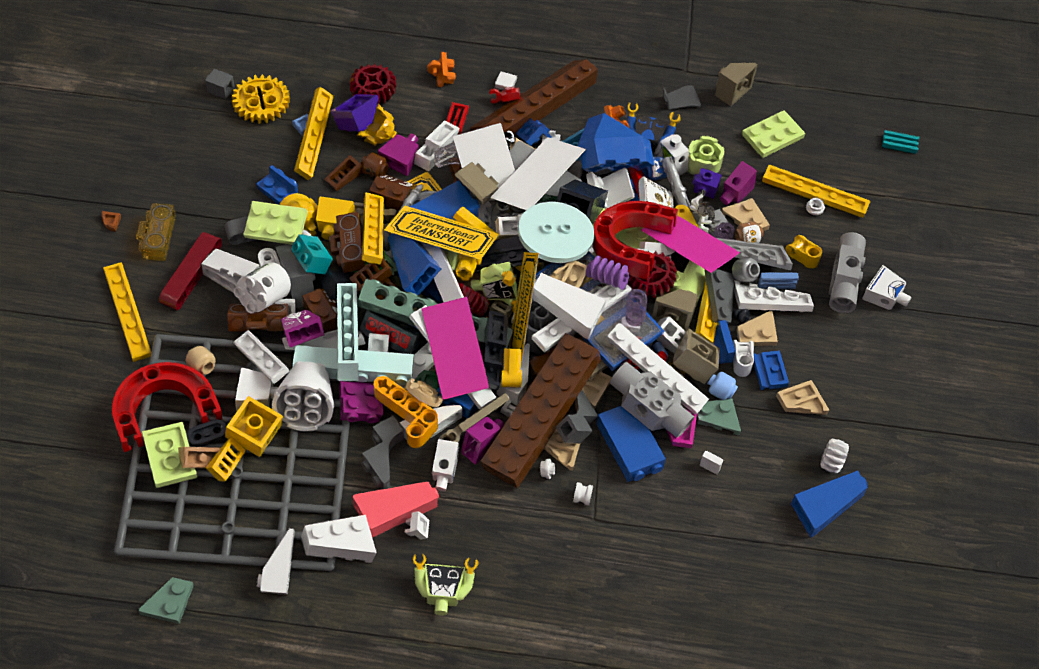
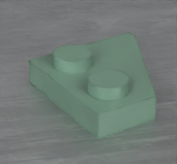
(719, 415)
(169, 601)

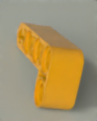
(387, 391)

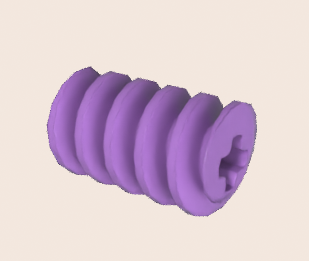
(608, 272)

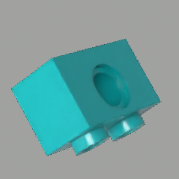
(311, 254)

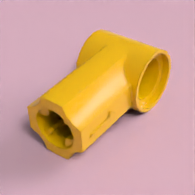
(466, 266)
(511, 371)

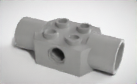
(847, 273)
(651, 400)

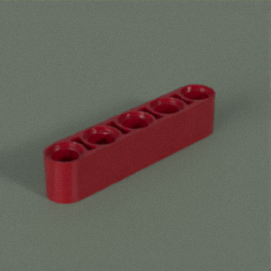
(189, 271)

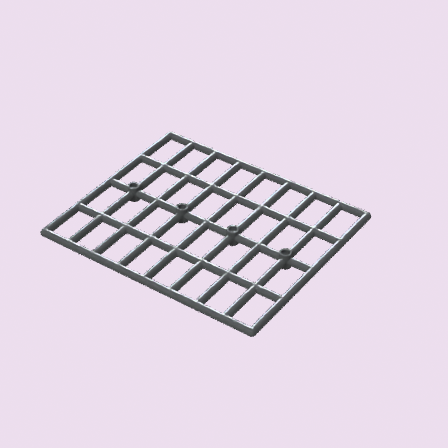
(237, 476)

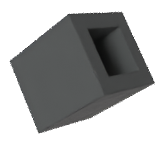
(219, 83)

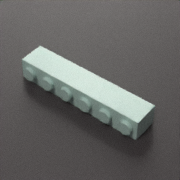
(347, 332)
(371, 363)

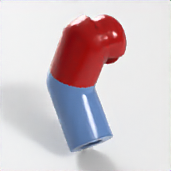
(660, 350)

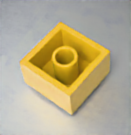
(254, 426)

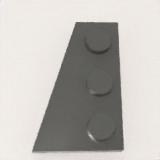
(720, 292)

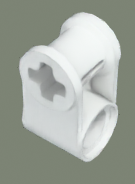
(743, 355)

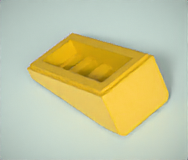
(212, 467)

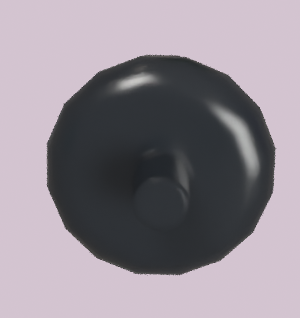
(741, 315)

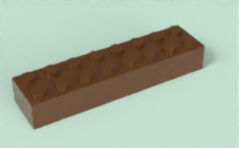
(541, 410)

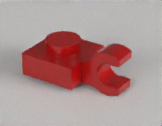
(508, 94)

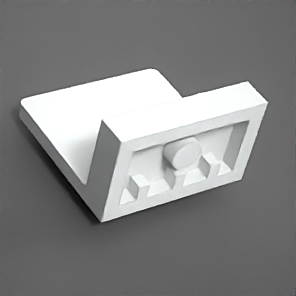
(617, 184)

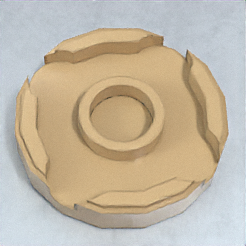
(424, 393)

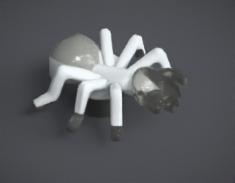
(703, 213)

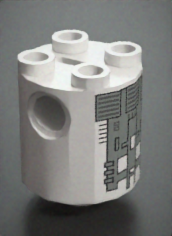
(262, 287)

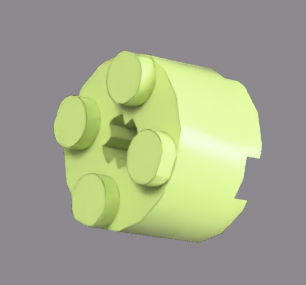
(705, 154)

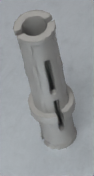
(674, 180)

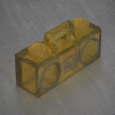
(160, 225)

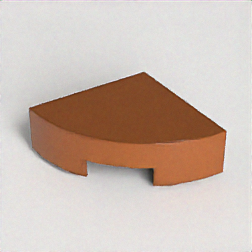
(111, 220)

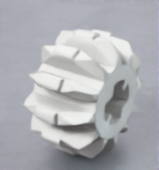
(834, 455)

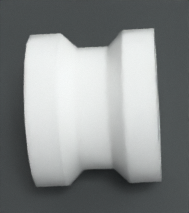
(583, 493)

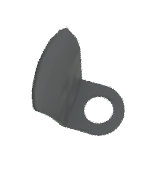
(681, 98)

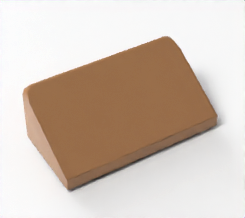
(196, 456)

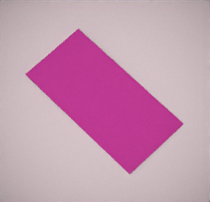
(695, 245)
(455, 348)

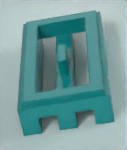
(900, 139)

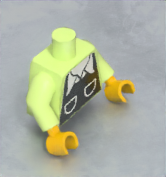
(497, 283)
(443, 584)

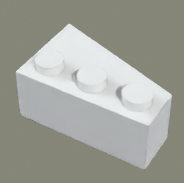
(226, 268)
(340, 538)

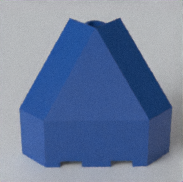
(613, 146)

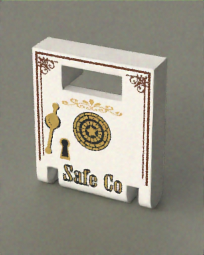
(654, 193)

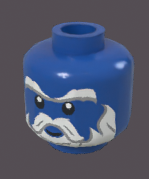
(655, 172)

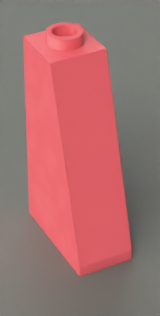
(394, 505)

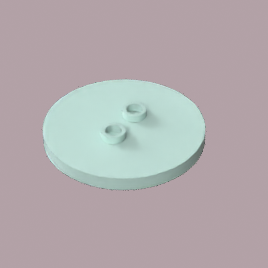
(556, 232)

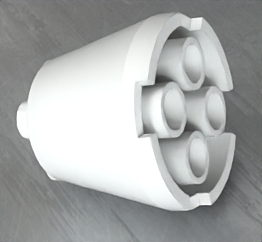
(305, 397)

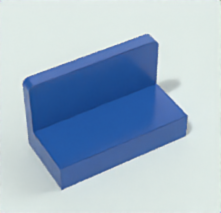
(724, 342)

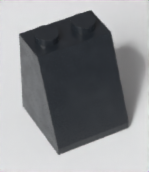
(584, 197)

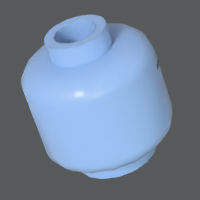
(722, 386)

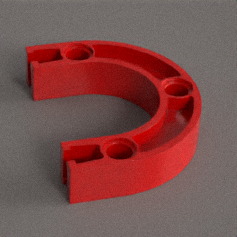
(626, 216)
(168, 377)

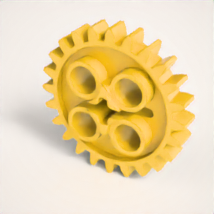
(248, 101)

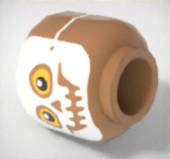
(749, 232)

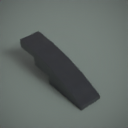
(493, 347)

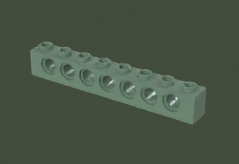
(410, 300)

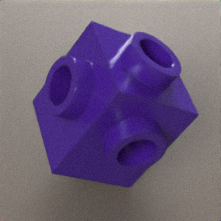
(707, 181)

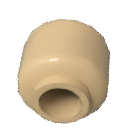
(200, 360)

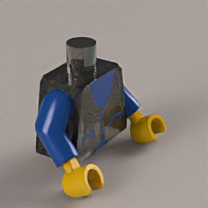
(651, 128)

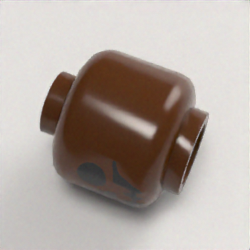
(374, 165)

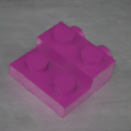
(359, 402)

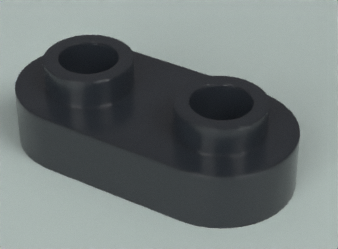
(206, 433)

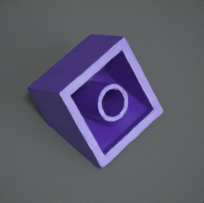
(356, 112)

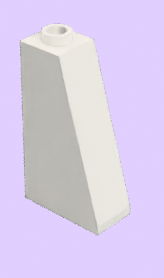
(569, 304)

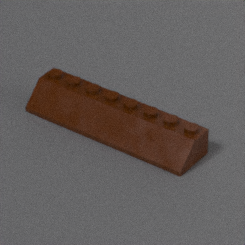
(543, 97)

